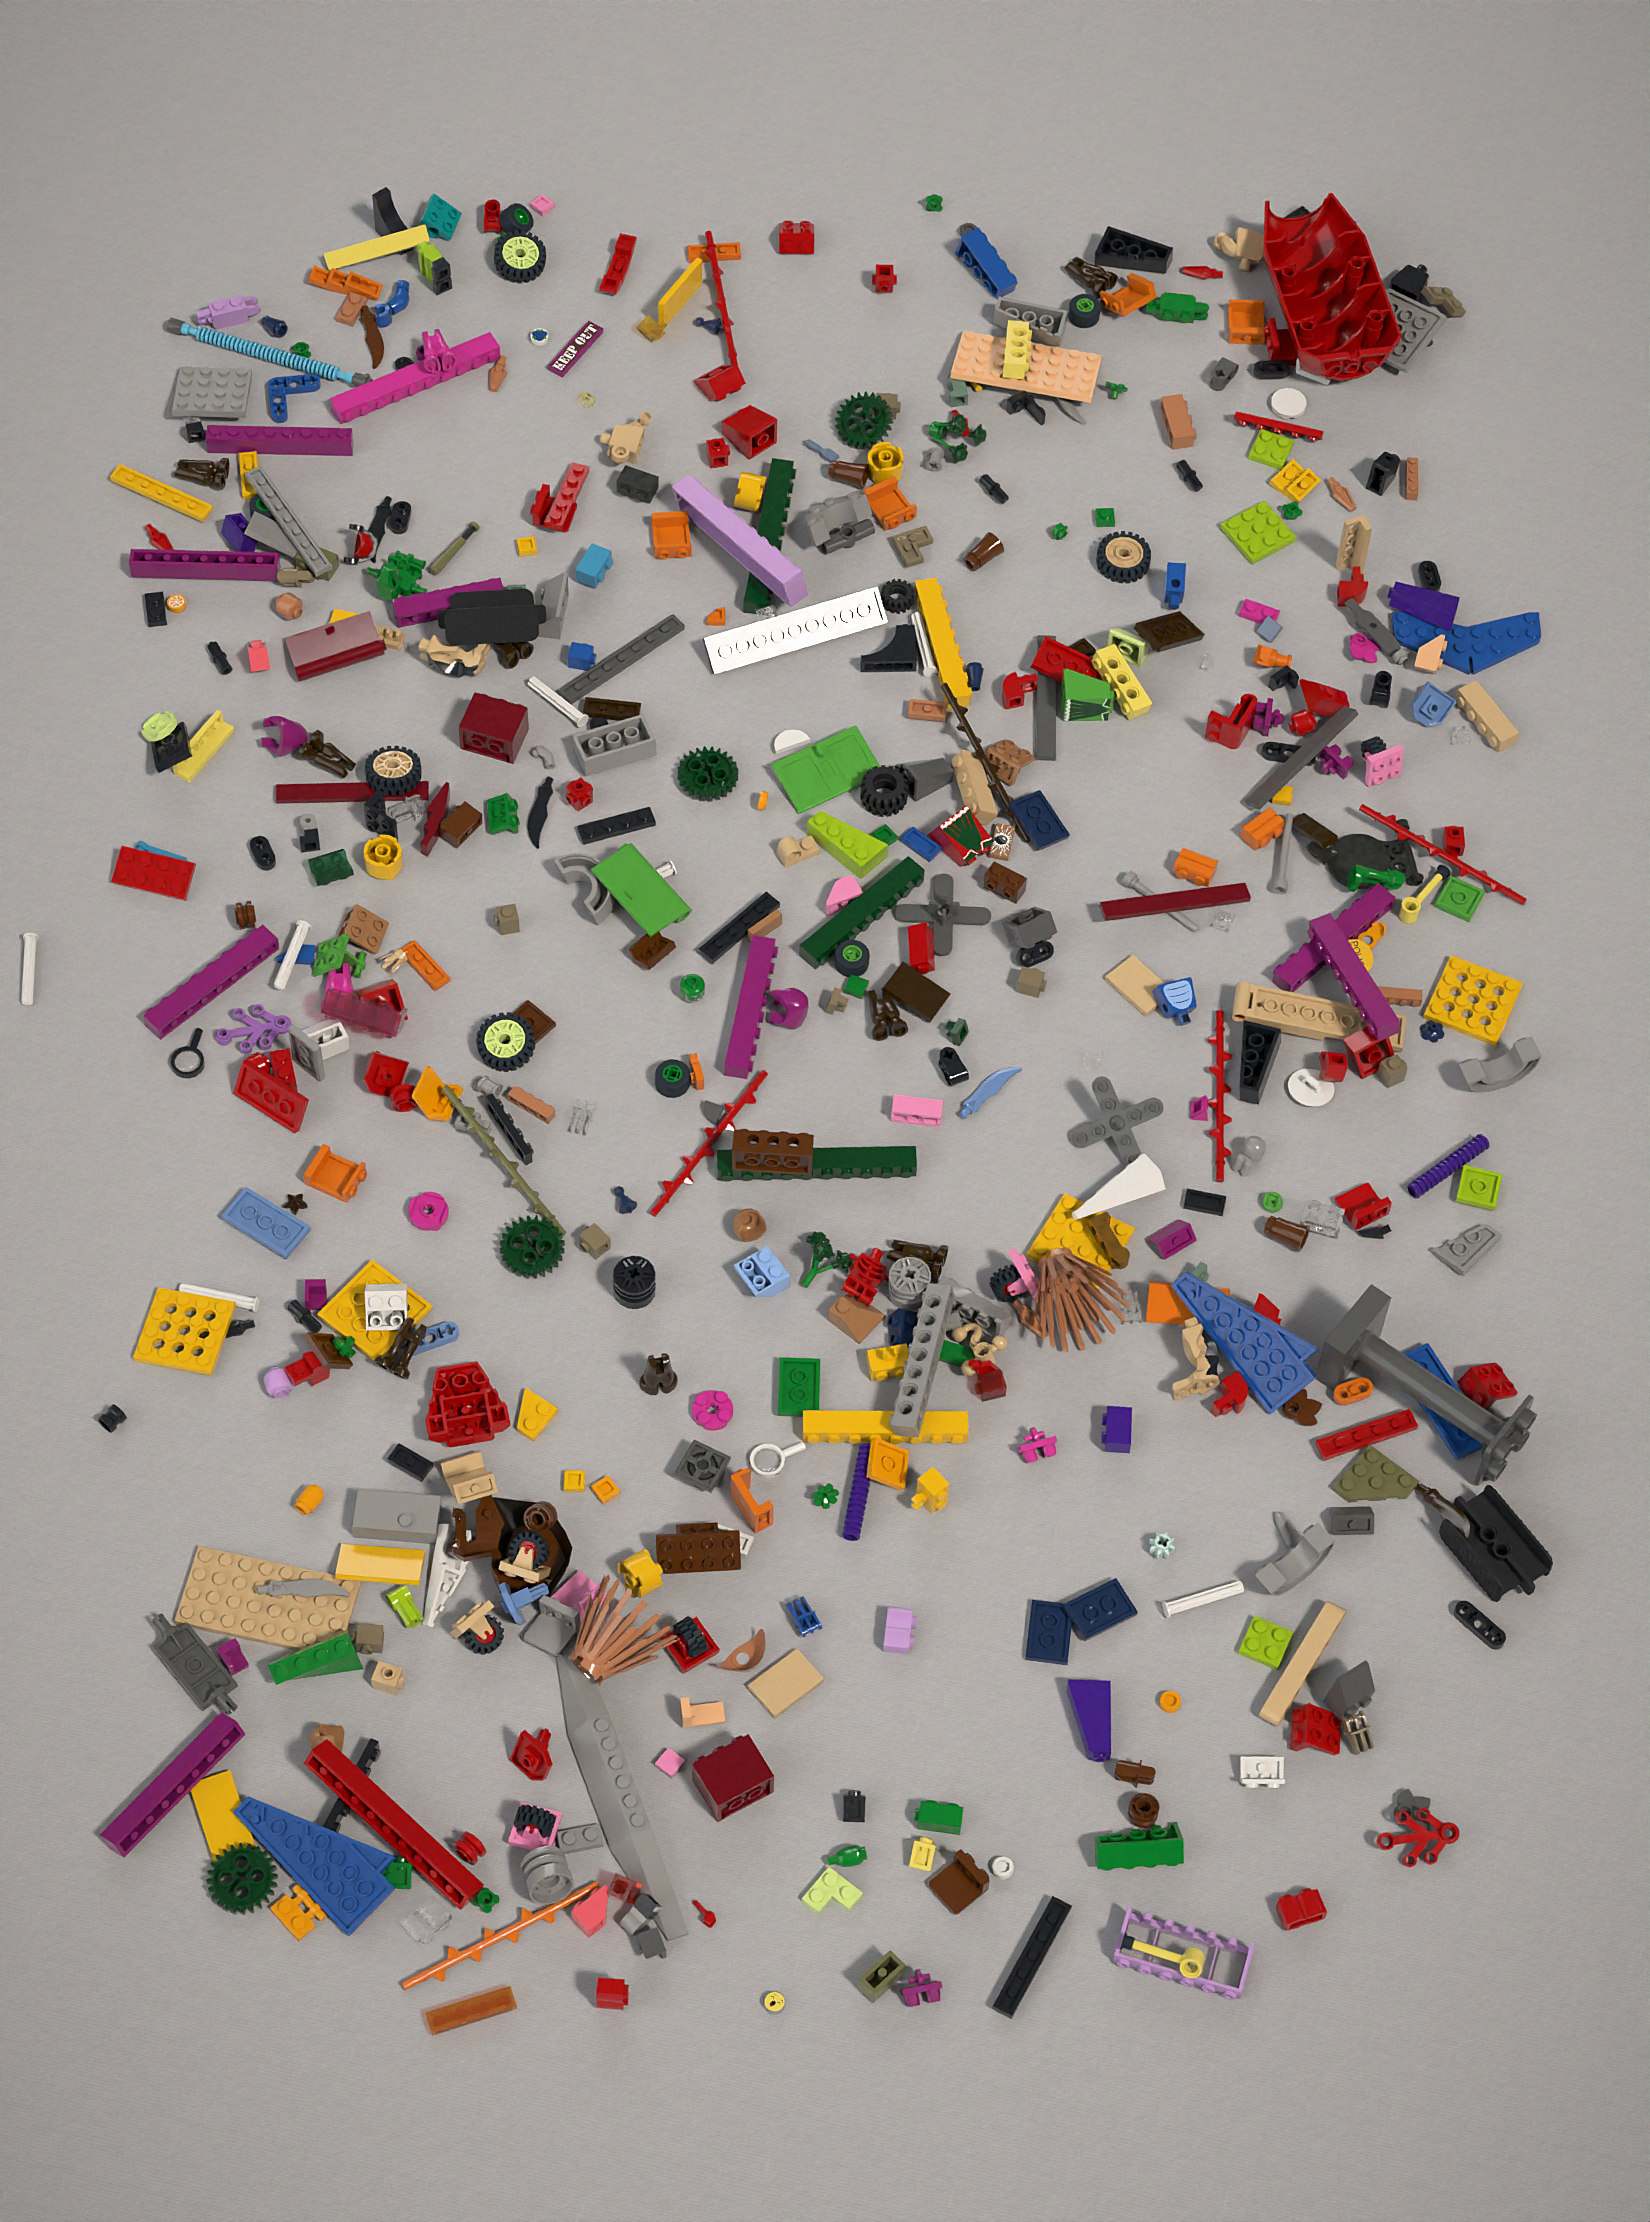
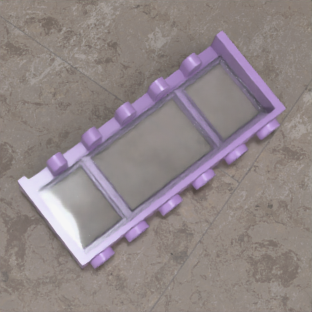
(1224, 1962)

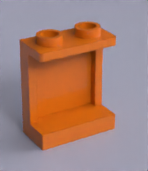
(1129, 298)
(1246, 322)
(889, 504)
(671, 535)
(334, 1175)
(757, 1515)

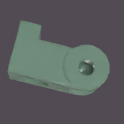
(957, 392)

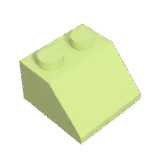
(1131, 646)

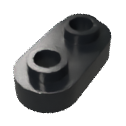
(1271, 369)
(402, 514)
(1431, 578)
(262, 851)
(1034, 955)

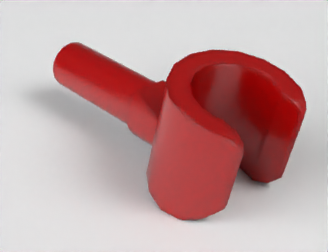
(709, 1917)

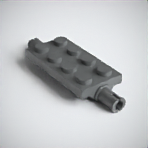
(194, 1665)

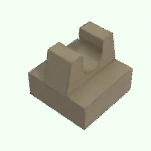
(836, 1002)

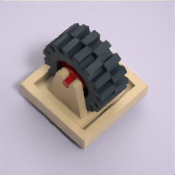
(527, 1558)
(481, 1632)

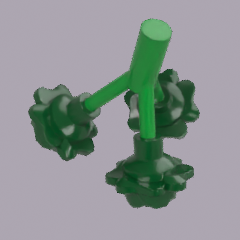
(822, 1250)

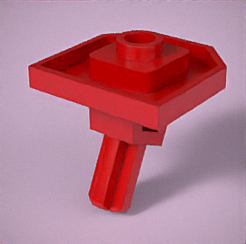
(384, 1073)
(532, 1755)

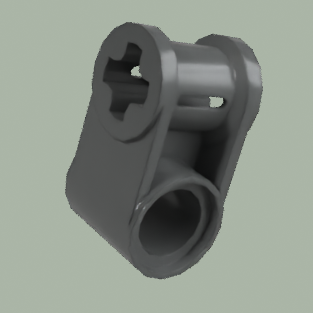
(1223, 373)

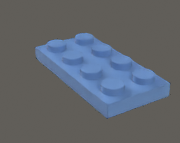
(266, 1222)

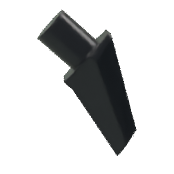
(1375, 1232)

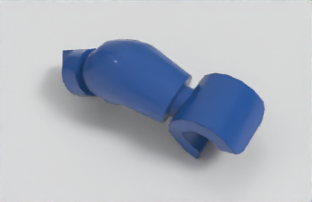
(394, 305)

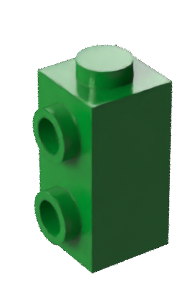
(939, 1817)

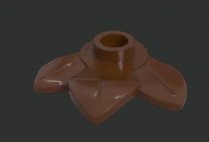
(1304, 1408)

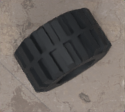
(884, 802)

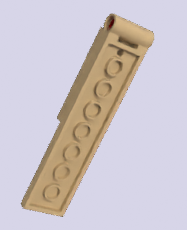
(1302, 1014)

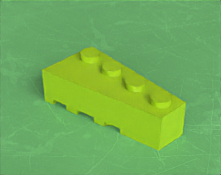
(847, 844)

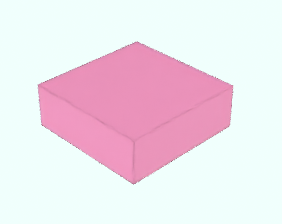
(542, 205)
(669, 1763)

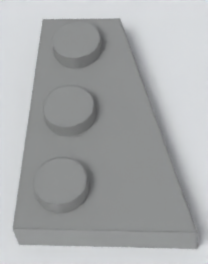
(1469, 1249)

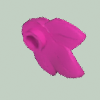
(1363, 648)

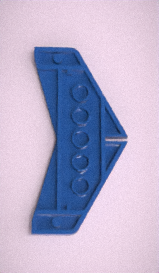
(1481, 643)

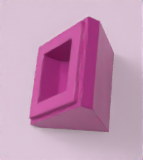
(1199, 1109)

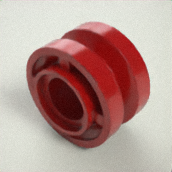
(402, 1098)
(469, 1848)

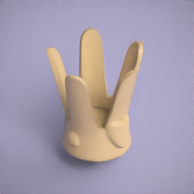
(397, 957)

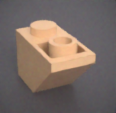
(1428, 655)

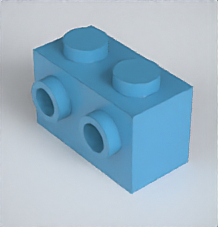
(594, 565)

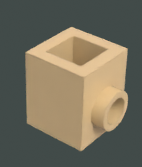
(388, 1678)

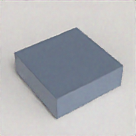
(1270, 629)

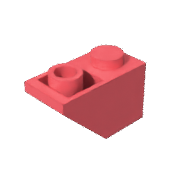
(258, 656)
(592, 1912)

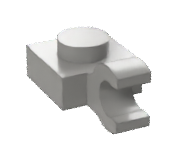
(462, 1124)

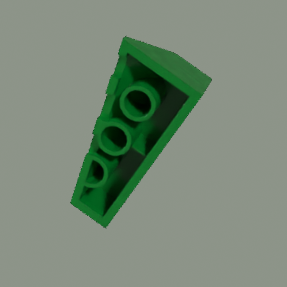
(324, 1657)
(1140, 1848)

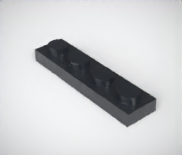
(616, 825)
(506, 1123)

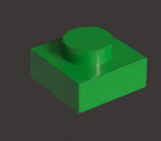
(1105, 517)

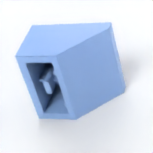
(763, 1273)

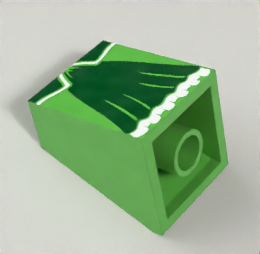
(1085, 697)

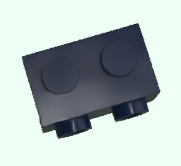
(901, 1326)

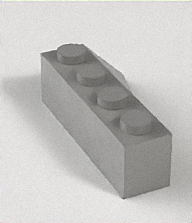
(978, 1310)

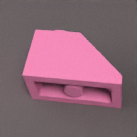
(842, 894)

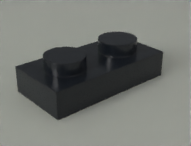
(155, 609)
(410, 1462)

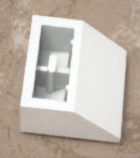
(329, 1036)
(386, 1306)

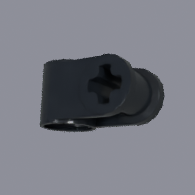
(1381, 691)
(952, 1067)

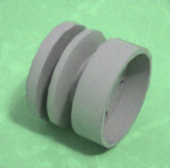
(907, 1282)
(547, 1875)

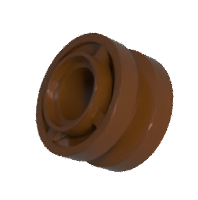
(245, 915)
(533, 1521)
(1140, 1818)

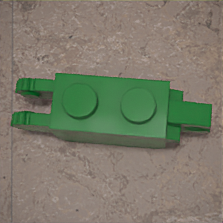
(1178, 308)

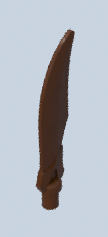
(373, 336)

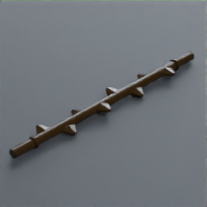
(991, 769)

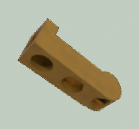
(1105, 1237)

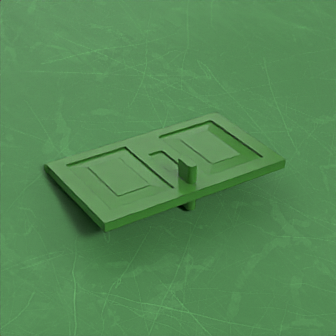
(825, 769)

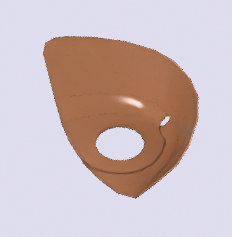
(754, 1648)

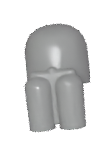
(1250, 1153)

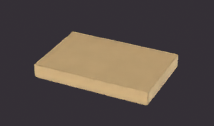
(1136, 984)
(785, 1683)

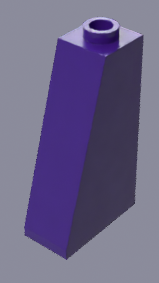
(1424, 604)
(1092, 1713)

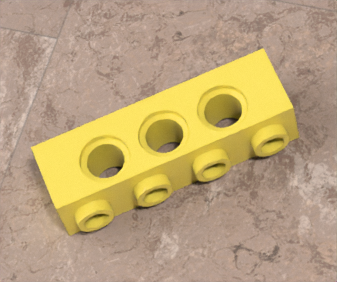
(1017, 349)
(1129, 685)

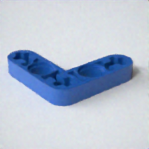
(281, 392)

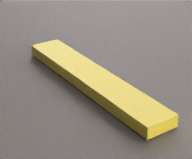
(376, 247)

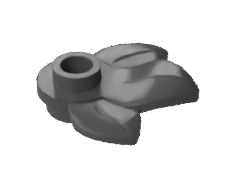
(1411, 1805)

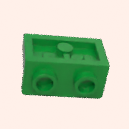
(503, 814)
(399, 1873)

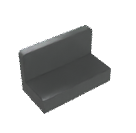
(1352, 1520)

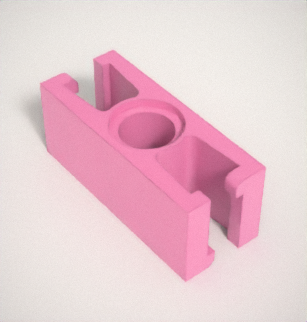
(916, 1110)

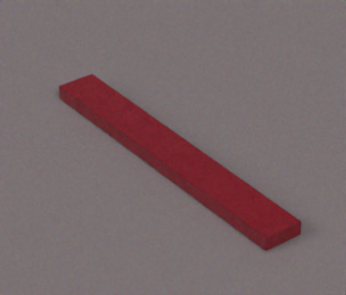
(339, 792)
(1174, 901)

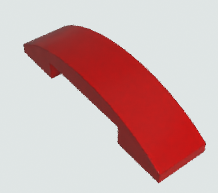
(619, 265)

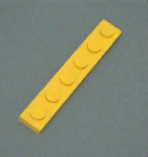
(161, 493)

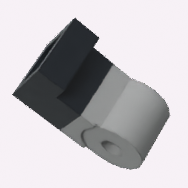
(309, 829)
(641, 1914)

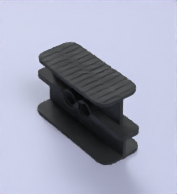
(492, 617)
(1497, 1574)

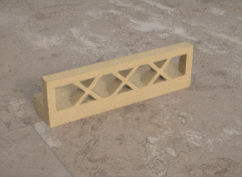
(1359, 543)

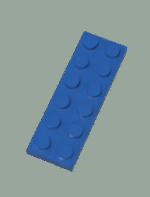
(1456, 1440)

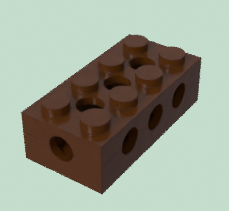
(772, 1158)

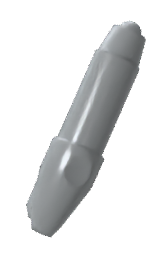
(1282, 1522)

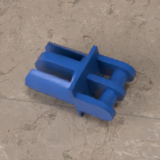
(804, 1616)

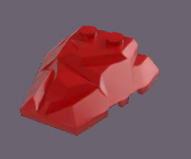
(464, 1407)

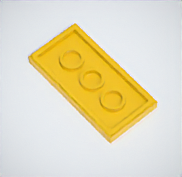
(680, 292)
(380, 1564)
(215, 1802)

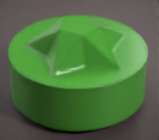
(1272, 1202)

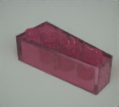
(363, 1013)

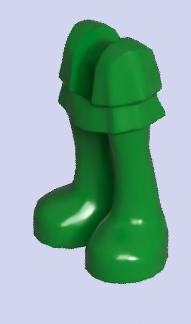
(1388, 879)

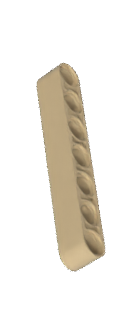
(1302, 1663)

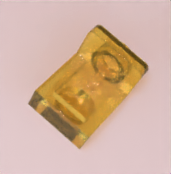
(651, 329)

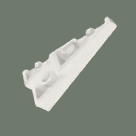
(1134, 1182)
(445, 1572)

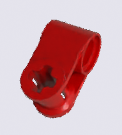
(492, 216)

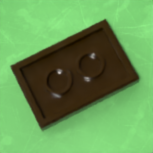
(916, 992)

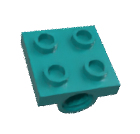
(440, 218)

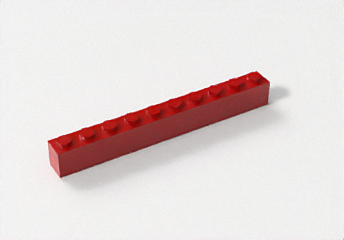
(393, 1824)

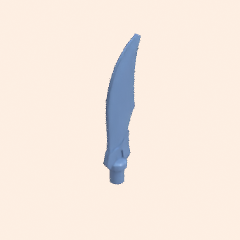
(987, 1089)

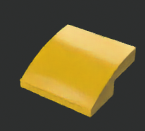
(1294, 481)

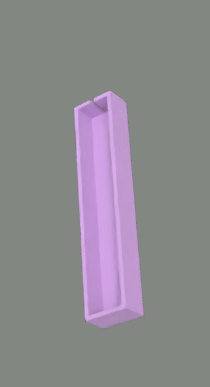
(740, 540)

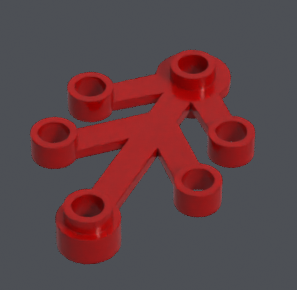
(1420, 1836)

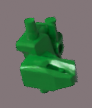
(398, 576)

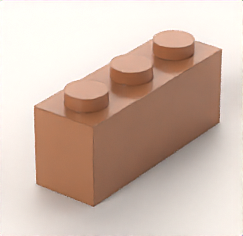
(1177, 421)

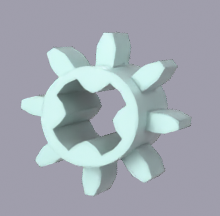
(1159, 1543)

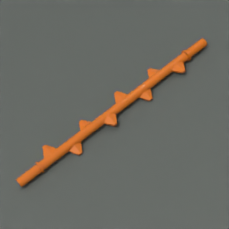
(491, 1937)

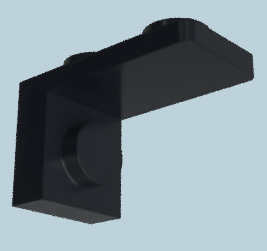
(1023, 399)

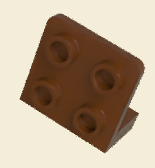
(960, 1883)

